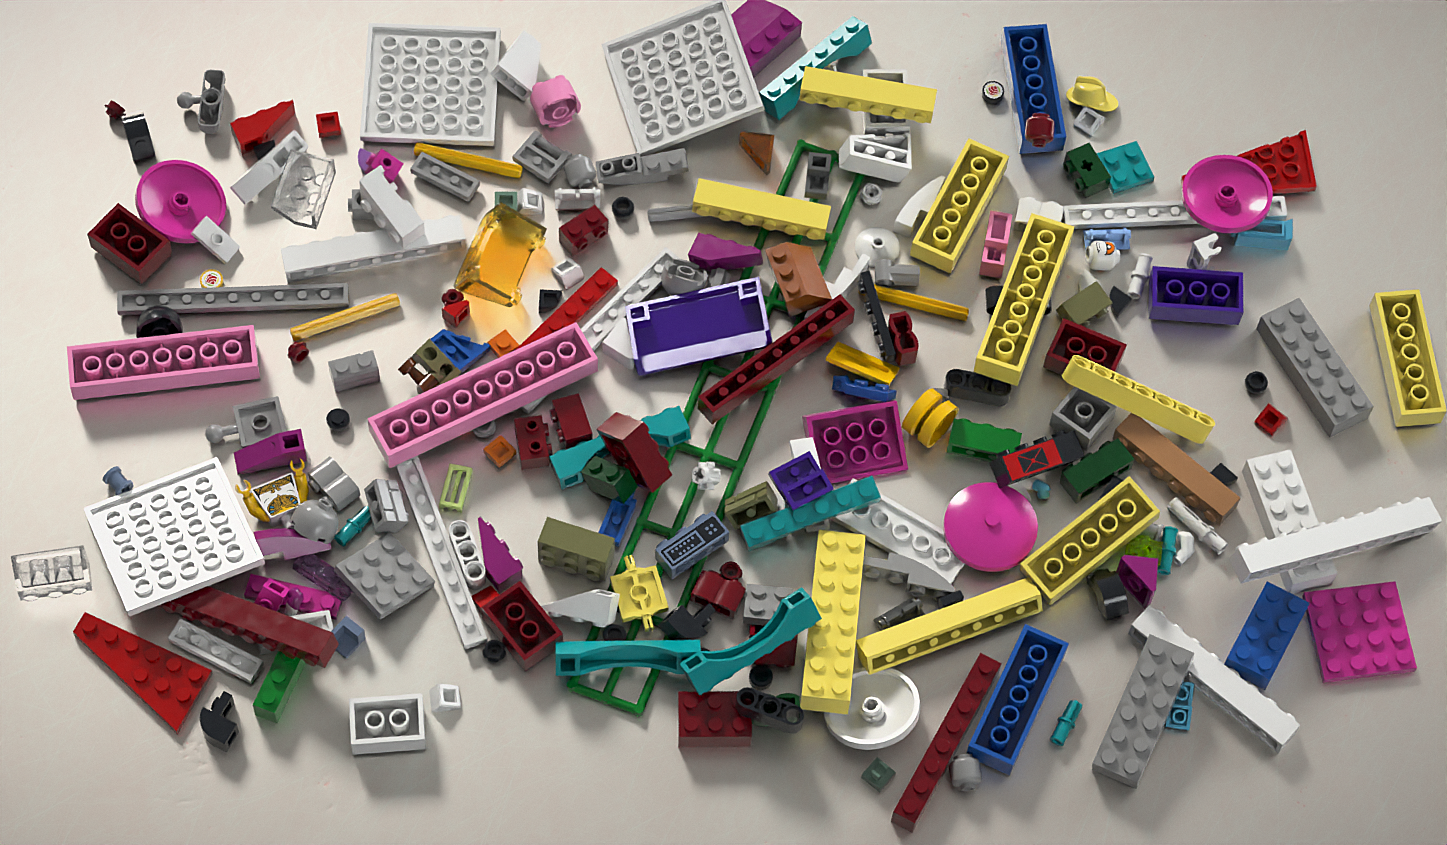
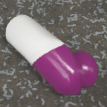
(294, 602)

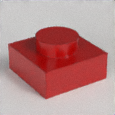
(328, 124)

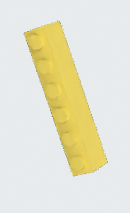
(868, 95)
(761, 209)

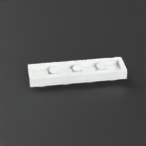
(215, 651)

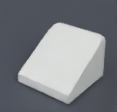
(1088, 120)
(529, 202)
(568, 273)
(444, 698)

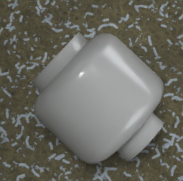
(579, 171)
(965, 772)

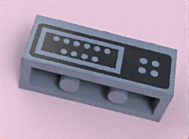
(691, 544)

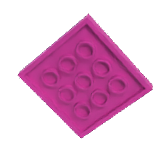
(1359, 632)

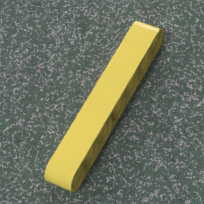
(1138, 399)

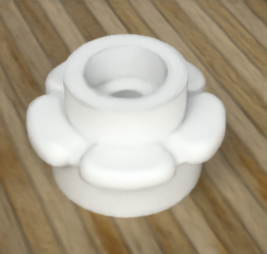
(871, 189)

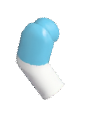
(1037, 485)

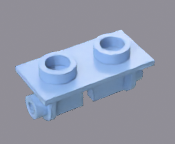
(1119, 237)

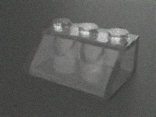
(304, 188)
(52, 573)

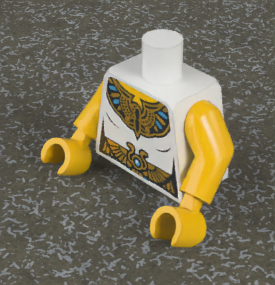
(278, 498)

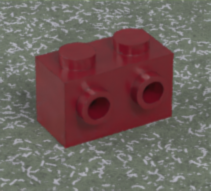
(583, 230)
(571, 420)
(532, 443)

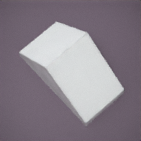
(618, 345)

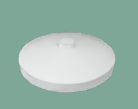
(880, 710)

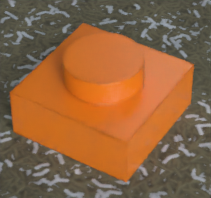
(502, 344)
(499, 451)

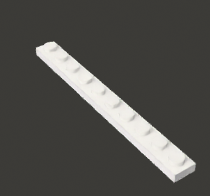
(1144, 214)
(635, 292)
(441, 553)

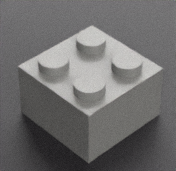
(1084, 415)

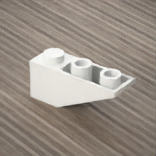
(594, 606)

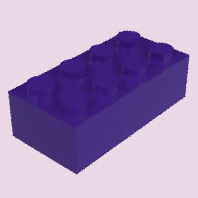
(1195, 295)

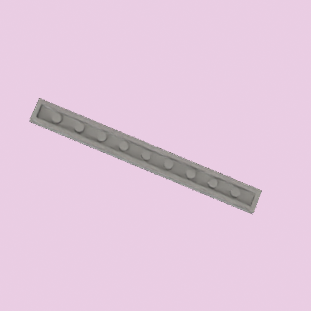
(235, 298)

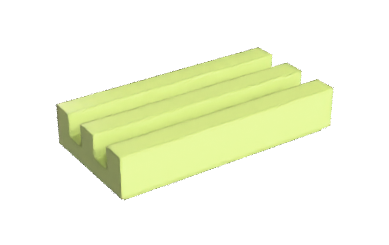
(452, 505)

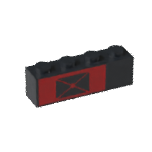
(1037, 458)

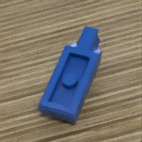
(861, 388)
(618, 519)

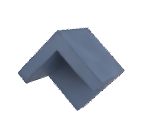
(348, 636)

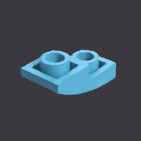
(1182, 709)

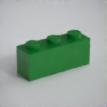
(981, 440)
(277, 687)

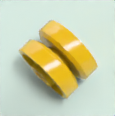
(930, 417)

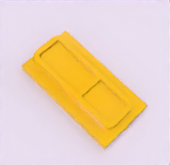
(862, 364)

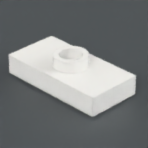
(215, 240)

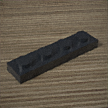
(873, 308)

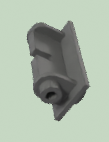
(902, 613)

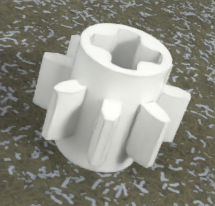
(706, 475)

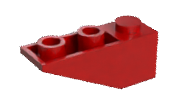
(261, 126)

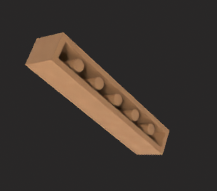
(1176, 469)

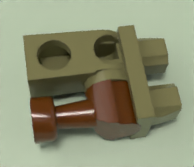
(436, 364)

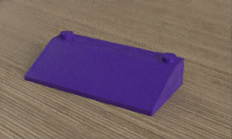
(698, 326)

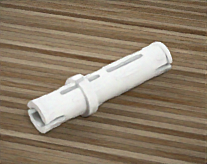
(1201, 529)

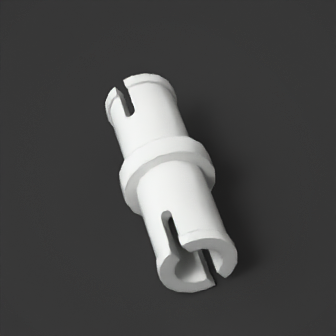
(1139, 276)

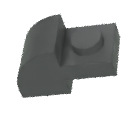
(817, 176)

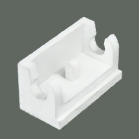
(1202, 252)

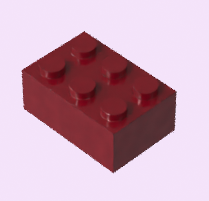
(129, 243)
(1078, 340)
(635, 450)
(522, 625)
(712, 720)

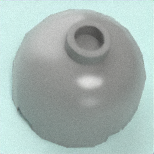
(682, 277)
(315, 520)

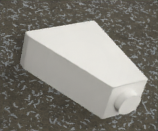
(519, 66)

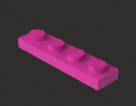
(314, 599)

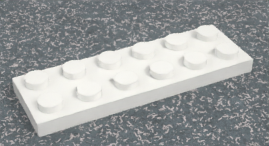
(904, 534)

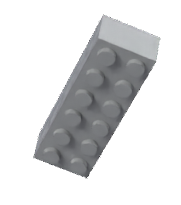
(1314, 367)
(1142, 711)

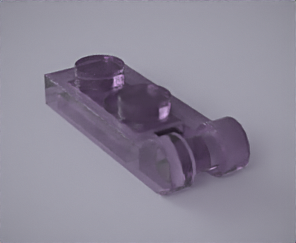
(322, 575)

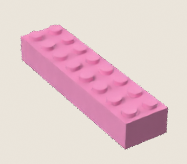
(163, 362)

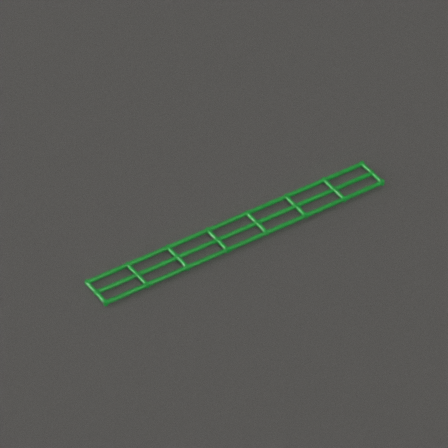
(707, 454)

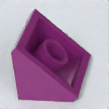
(1139, 577)

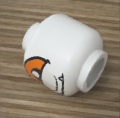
(1102, 255)

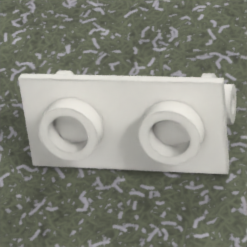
(576, 199)

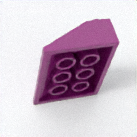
(765, 31)

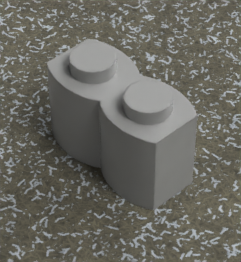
(333, 484)

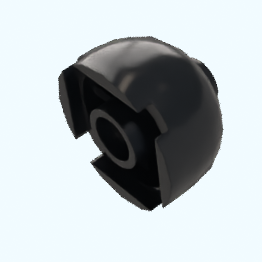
(157, 322)

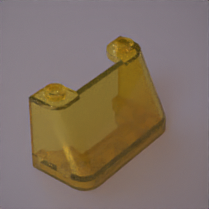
(499, 256)

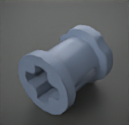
(117, 481)

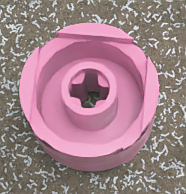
(555, 101)

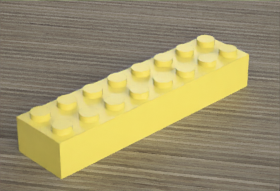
(1024, 299)
(833, 638)

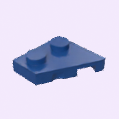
(459, 349)

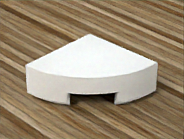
(1086, 280)

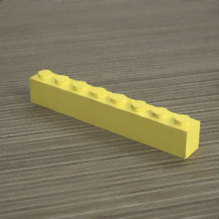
(949, 625)

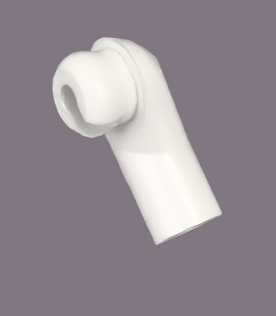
(1187, 547)

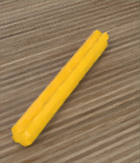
(469, 160)
(921, 303)
(345, 316)

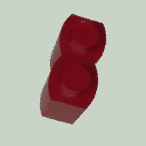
(903, 338)
(719, 592)

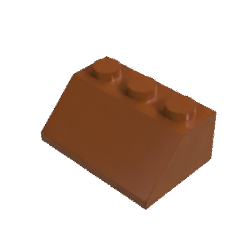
(797, 277)

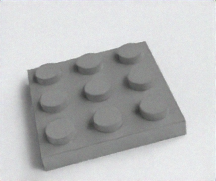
(384, 575)

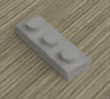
(445, 176)

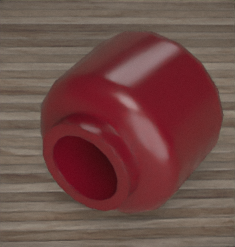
(1039, 129)

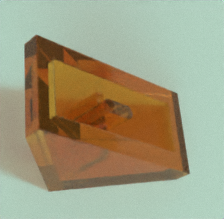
(758, 148)

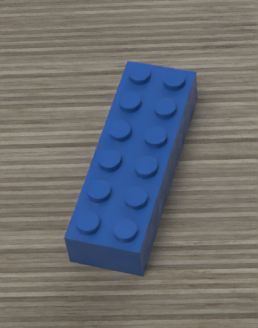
(1032, 82)
(1017, 699)

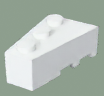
(877, 156)
(390, 209)

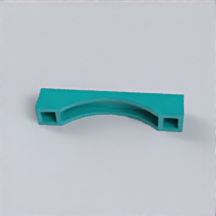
(845, 41)
(665, 428)
(834, 503)
(582, 657)
(711, 667)

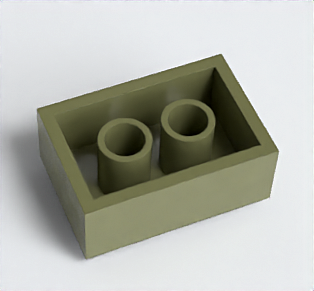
(576, 549)

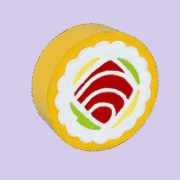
(211, 279)

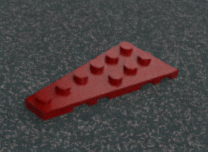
(1285, 164)
(153, 673)

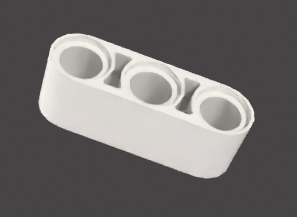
(467, 544)

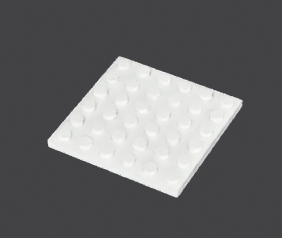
(682, 77)
(430, 84)
(173, 536)

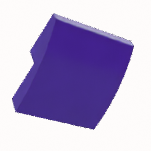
(800, 481)

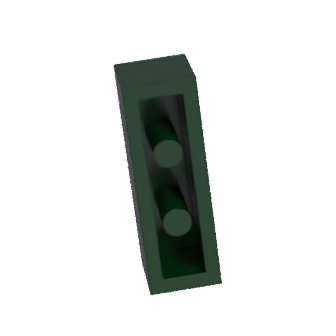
(1096, 470)

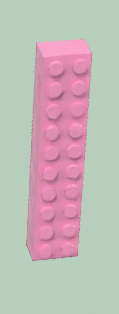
(482, 395)

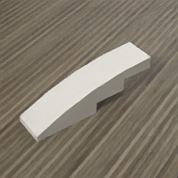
(846, 281)

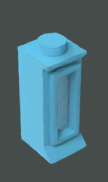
(1267, 234)

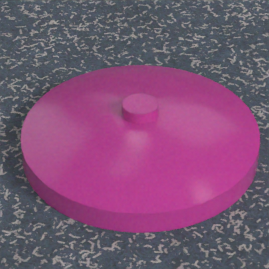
(1227, 193)
(177, 197)
(990, 527)

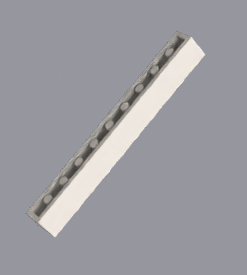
(1334, 539)

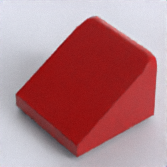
(456, 312)
(1271, 419)
(483, 597)

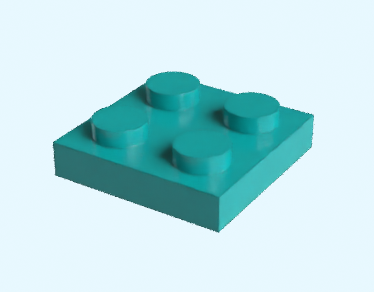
(1126, 167)

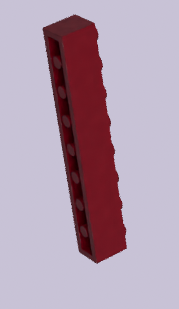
(775, 359)
(256, 624)
(946, 742)

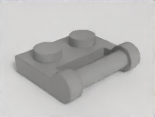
(539, 162)

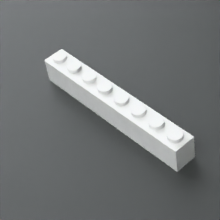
(370, 250)
(1221, 683)

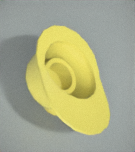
(1091, 93)

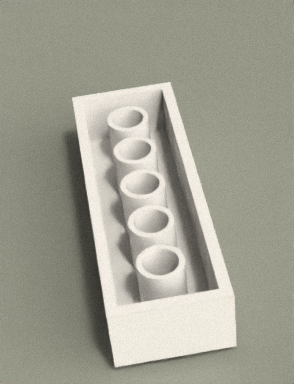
(1284, 508)

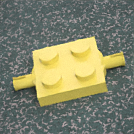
(639, 593)

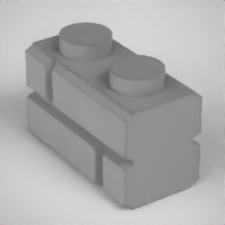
(354, 371)
(386, 505)

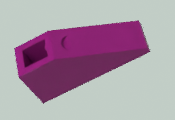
(716, 253)
(271, 452)
(500, 566)

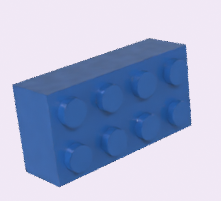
(1266, 635)

